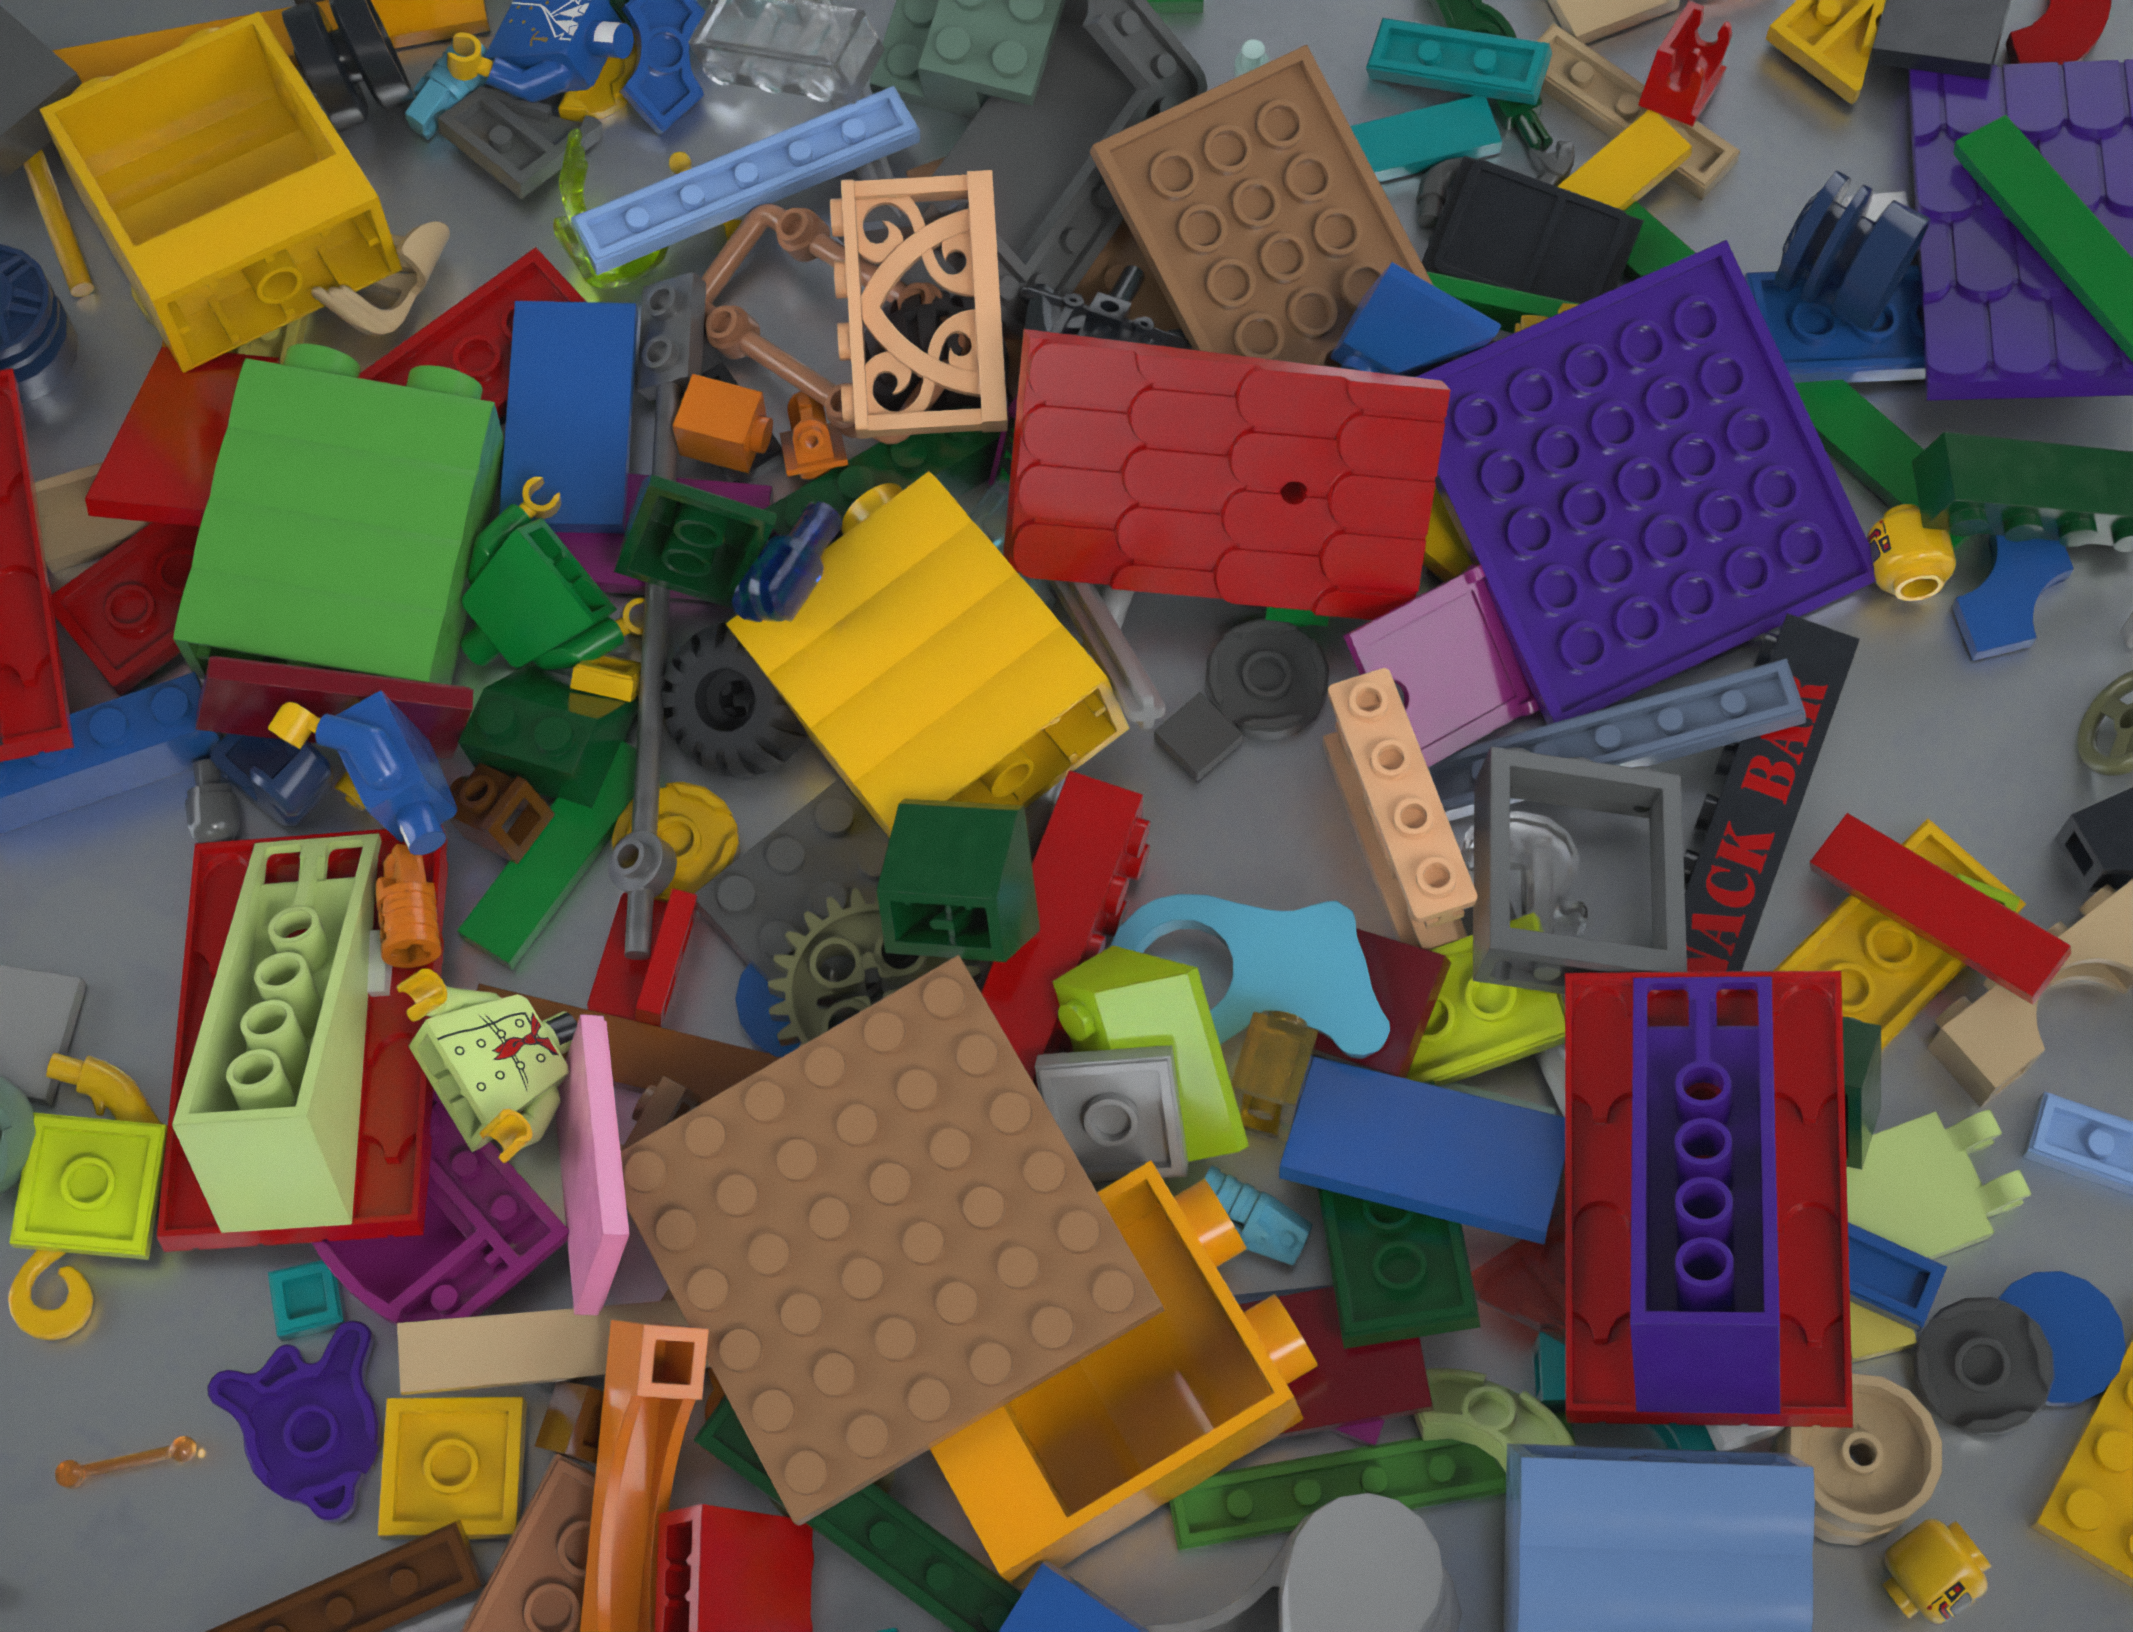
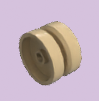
(1896, 1455)

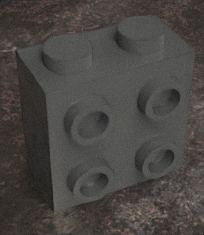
(28, 81)

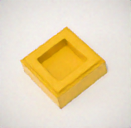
(608, 677)

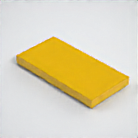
(1884, 966)

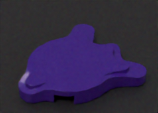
(309, 1425)

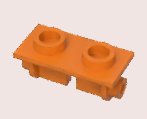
(811, 444)

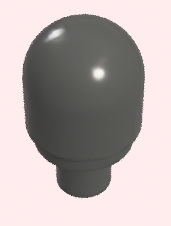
(211, 806)

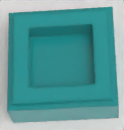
(306, 1300)

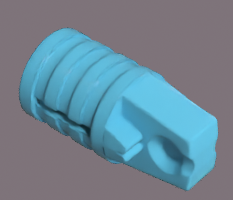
(438, 93)
(1260, 1219)

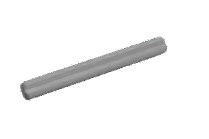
(1111, 652)

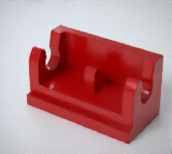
(1686, 68)

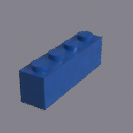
(113, 752)

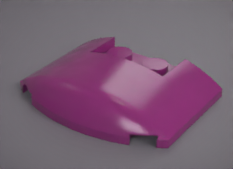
(477, 1242)

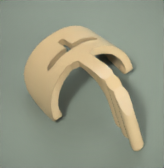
(418, 255)

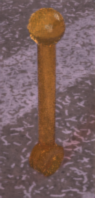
(72, 1474)

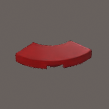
(2061, 34)

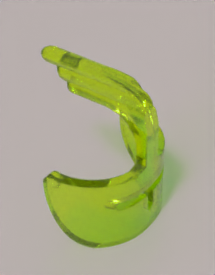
(572, 189)

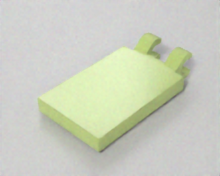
(1924, 1187)

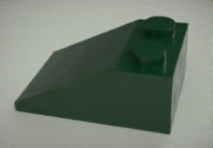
(691, 540)

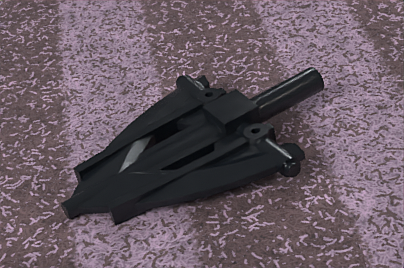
(1104, 318)

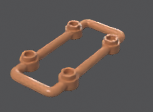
(738, 333)

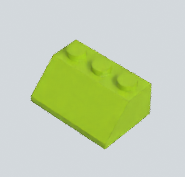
(1147, 1002)

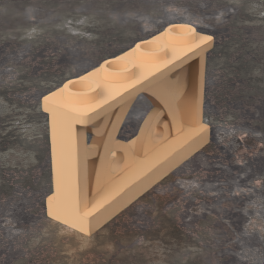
(965, 231)

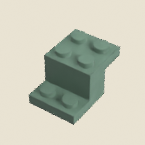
(965, 50)

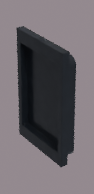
(1529, 235)

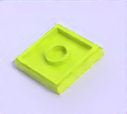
(90, 1187)

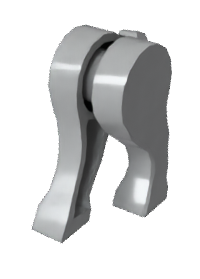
(1346, 1569)

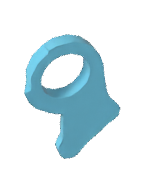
(1281, 962)

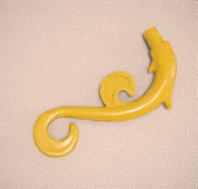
(109, 1089)

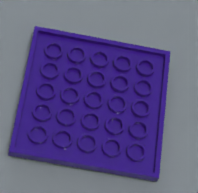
(1642, 485)

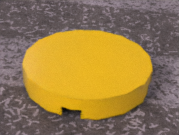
(697, 829)

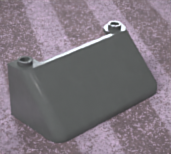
(1051, 205)

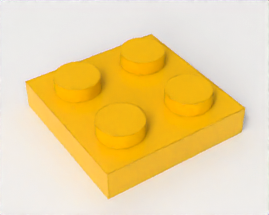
(451, 1465)

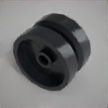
(344, 57)

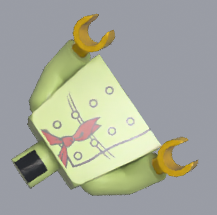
(489, 1060)

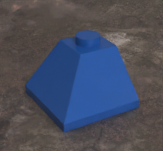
(1410, 327)

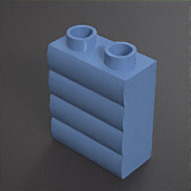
(1657, 1540)

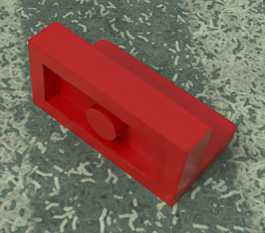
(644, 987)

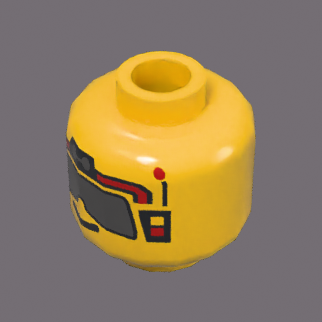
(1910, 558)
(1935, 1571)

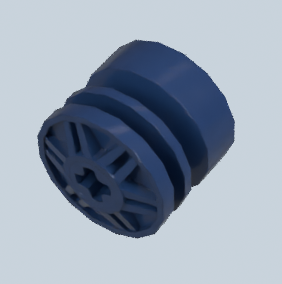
(1851, 251)
(34, 327)

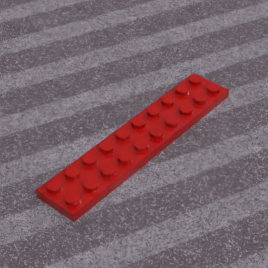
(130, 599)

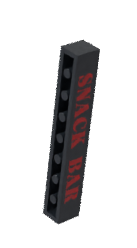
(1759, 801)

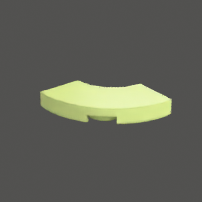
(1486, 1414)

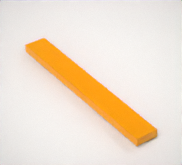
(404, 20)

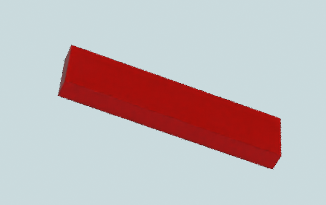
(1940, 908)

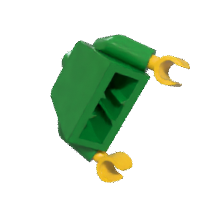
(535, 595)

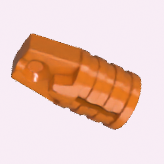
(407, 911)

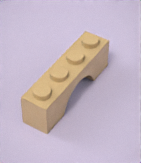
(1998, 1034)

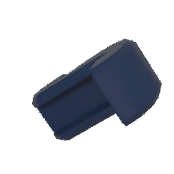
(275, 774)

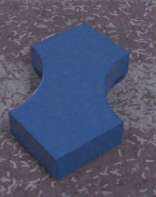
(662, 77)
(2000, 611)

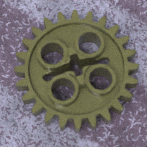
(846, 933)

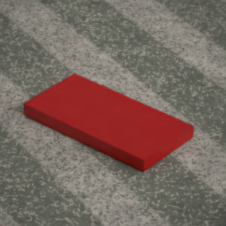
(169, 443)

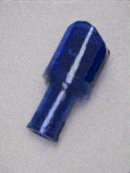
(787, 568)

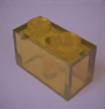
(1273, 1072)

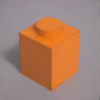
(722, 424)

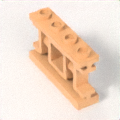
(1397, 812)

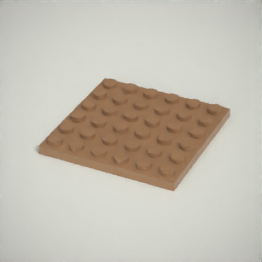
(882, 1239)

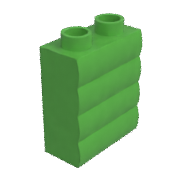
(342, 519)

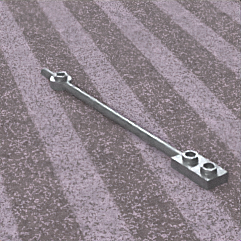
(667, 359)

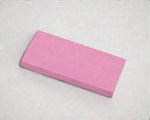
(591, 1167)

